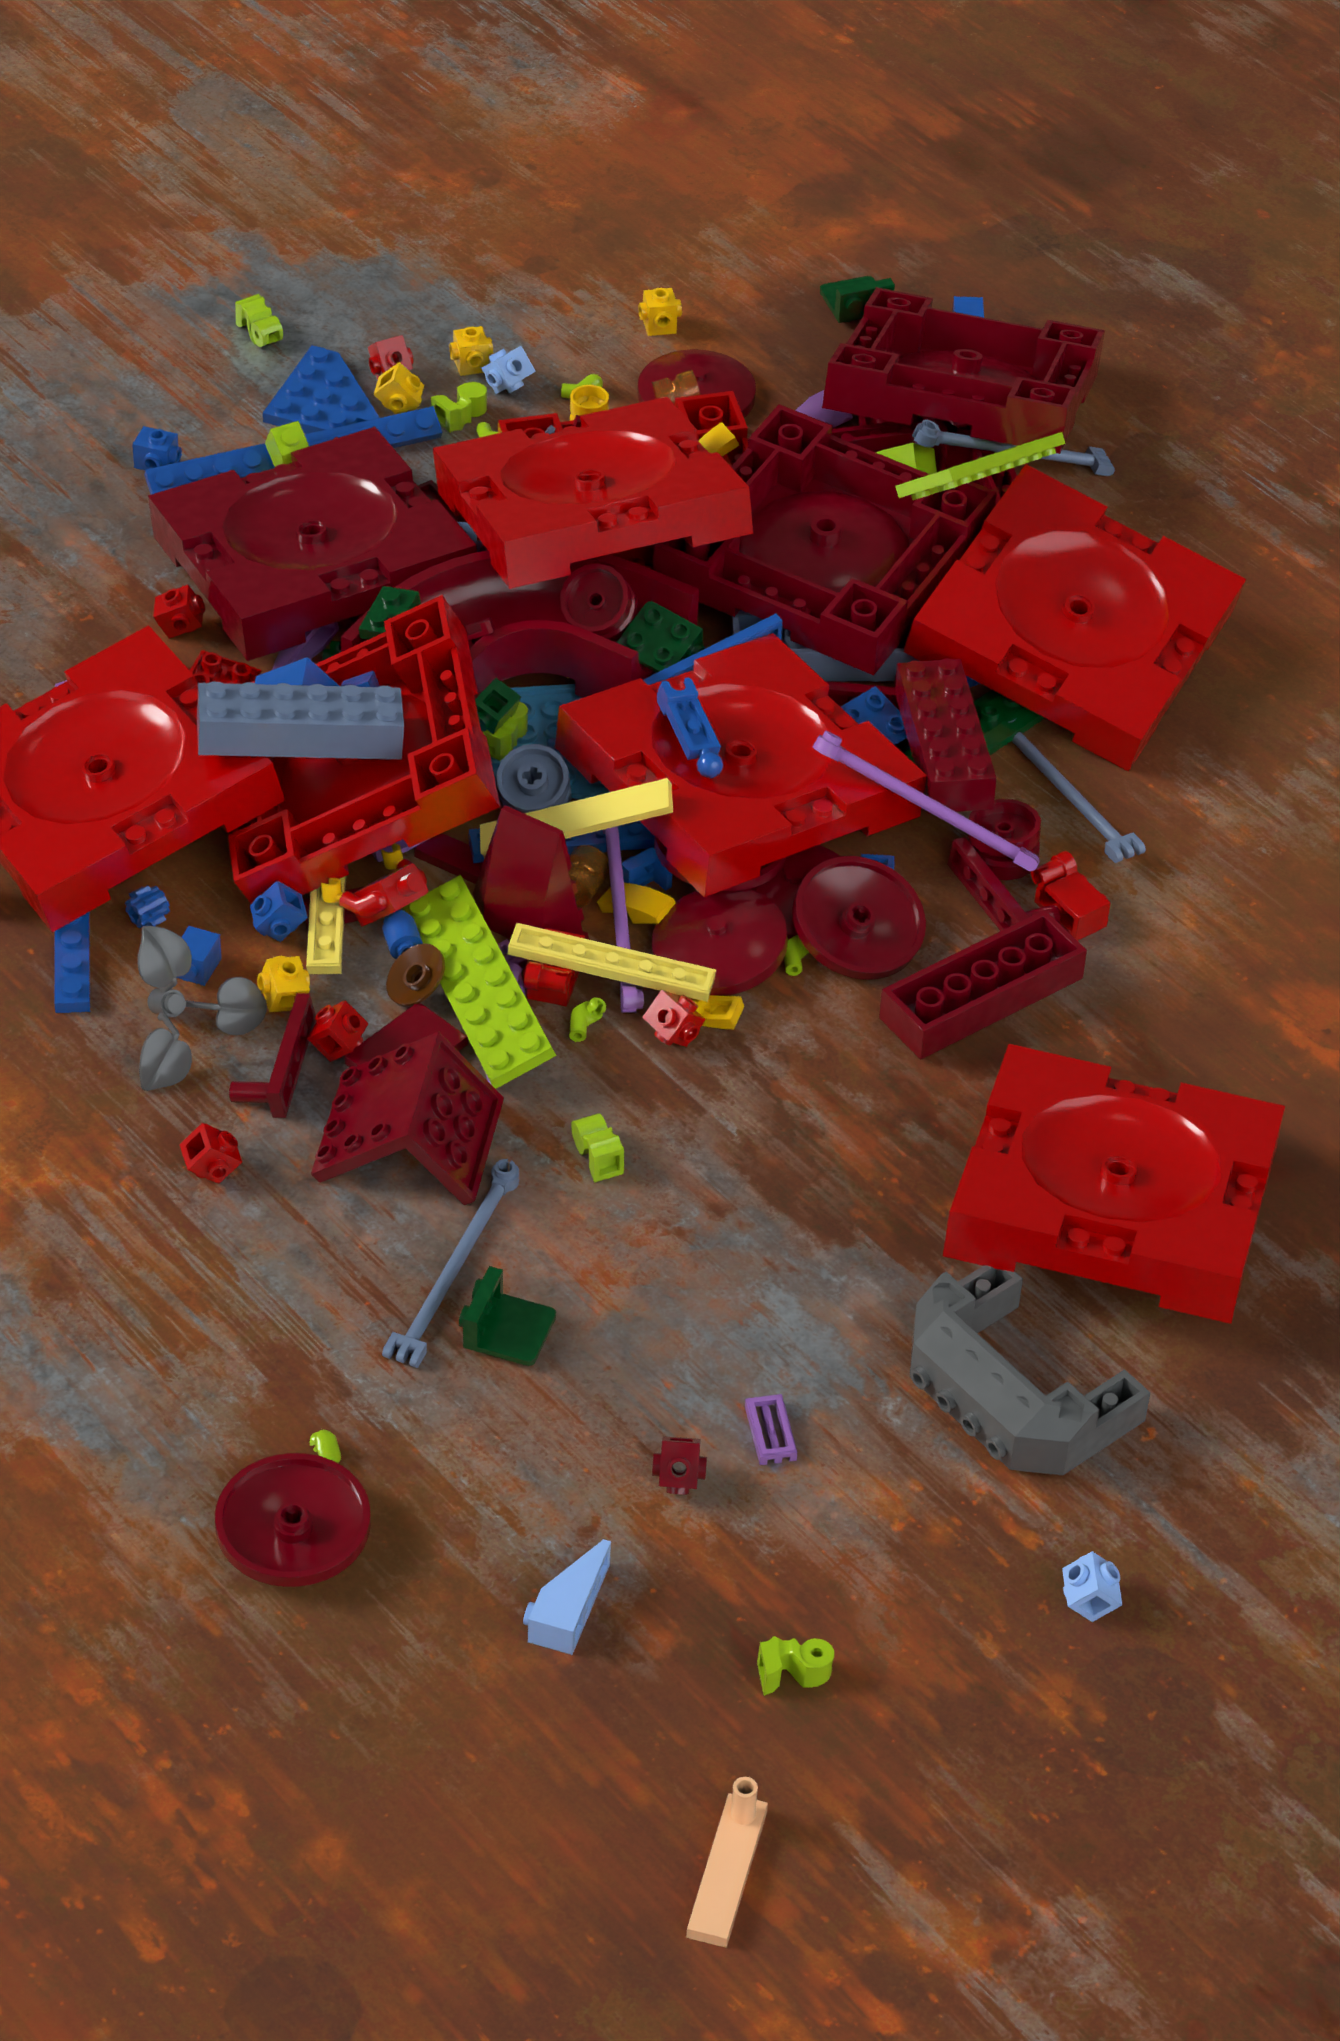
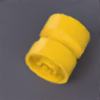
(587, 400)

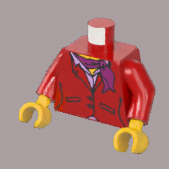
(384, 894)

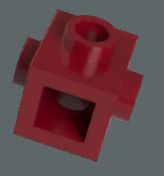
(679, 1450)

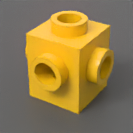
(660, 311)
(470, 350)
(399, 389)
(281, 981)

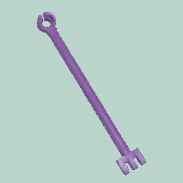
(829, 745)
(629, 996)

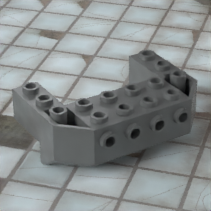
(994, 1398)

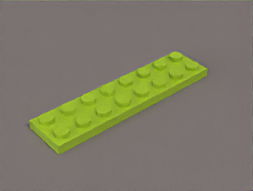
(980, 467)
(481, 984)

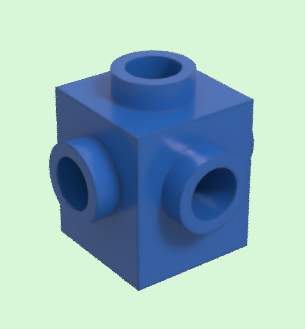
(155, 448)
(278, 911)

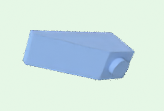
(567, 1600)

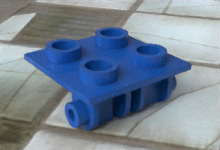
(880, 712)

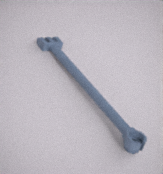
(929, 434)
(1117, 845)
(502, 1182)

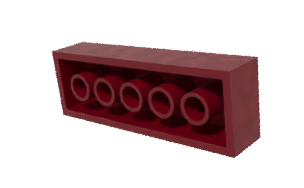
(945, 734)
(982, 984)

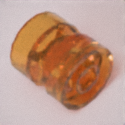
(683, 386)
(588, 871)

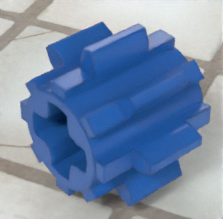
(147, 906)

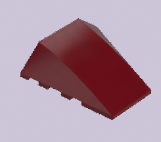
(527, 877)

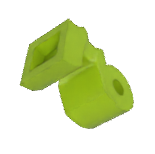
(261, 324)
(470, 403)
(506, 737)
(603, 1146)
(807, 1663)

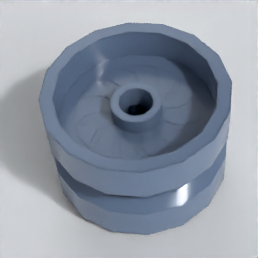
(533, 779)

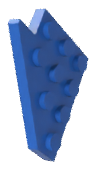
(320, 395)

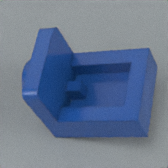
(646, 868)

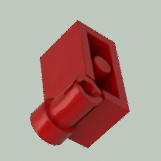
(1080, 904)
(550, 982)

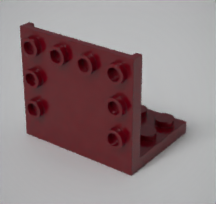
(418, 1101)

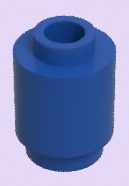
(400, 932)

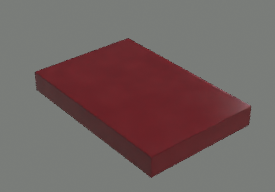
(406, 1028)

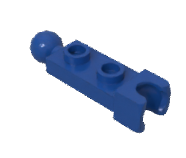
(691, 726)

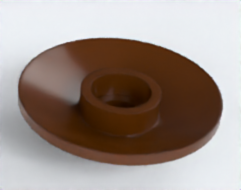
(415, 974)

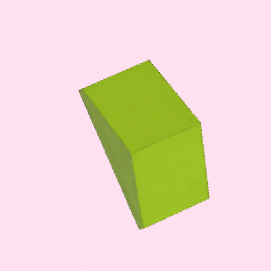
(914, 456)

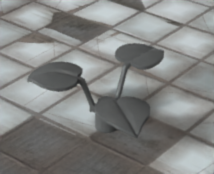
(160, 960)

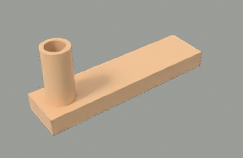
(728, 1865)

